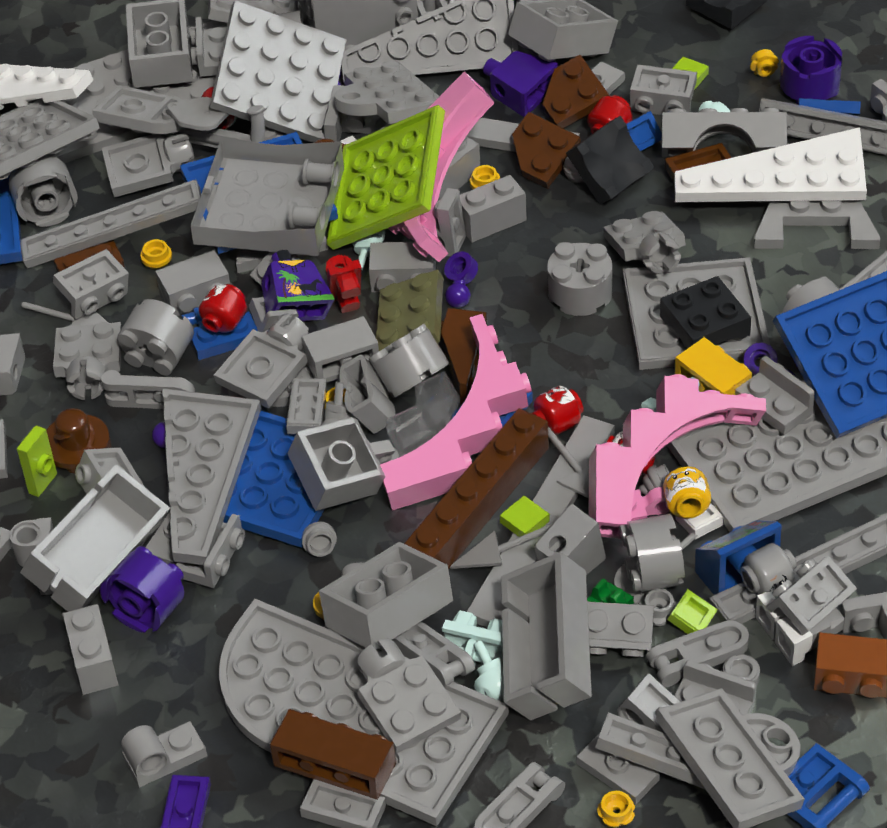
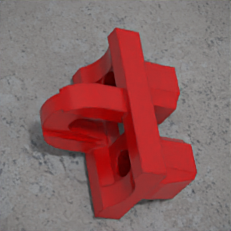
(344, 282)

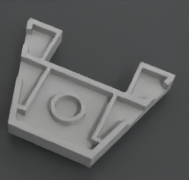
(816, 213)

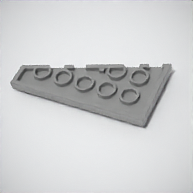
(442, 41)
(204, 458)

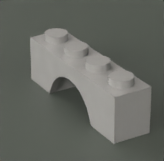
(686, 130)

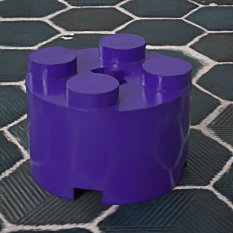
(811, 69)
(143, 590)

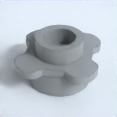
(660, 599)

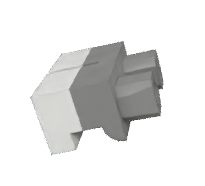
(787, 636)

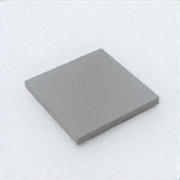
(658, 342)

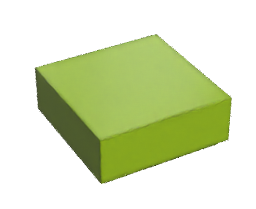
(524, 517)
(692, 613)

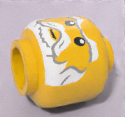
(686, 492)

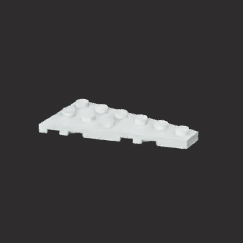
(51, 84)
(801, 171)

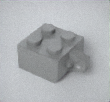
(338, 462)

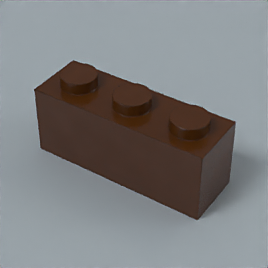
(333, 753)

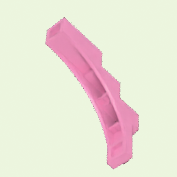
(463, 106)
(678, 411)
(444, 458)

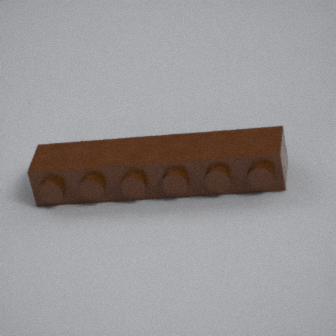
(482, 488)

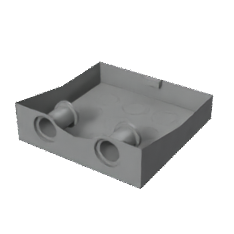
(269, 196)

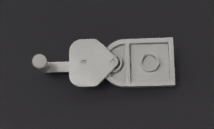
(166, 114)

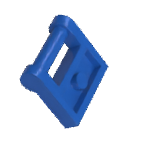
(814, 777)

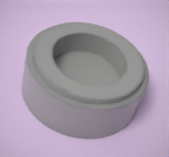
(743, 666)

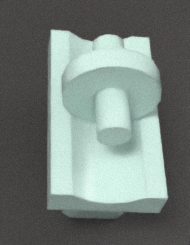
(464, 634)

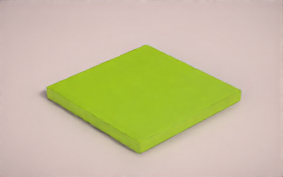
(387, 177)

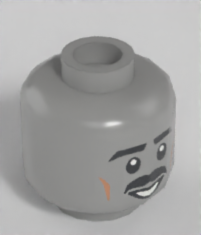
(767, 568)

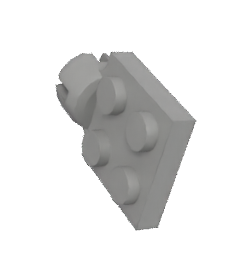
(145, 162)
(649, 239)
(85, 354)
(265, 361)
(403, 695)

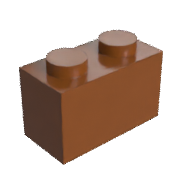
(851, 665)

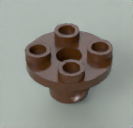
(73, 434)

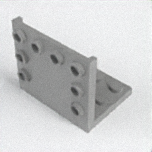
(356, 19)

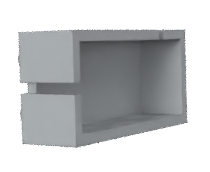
(94, 539)
(545, 636)

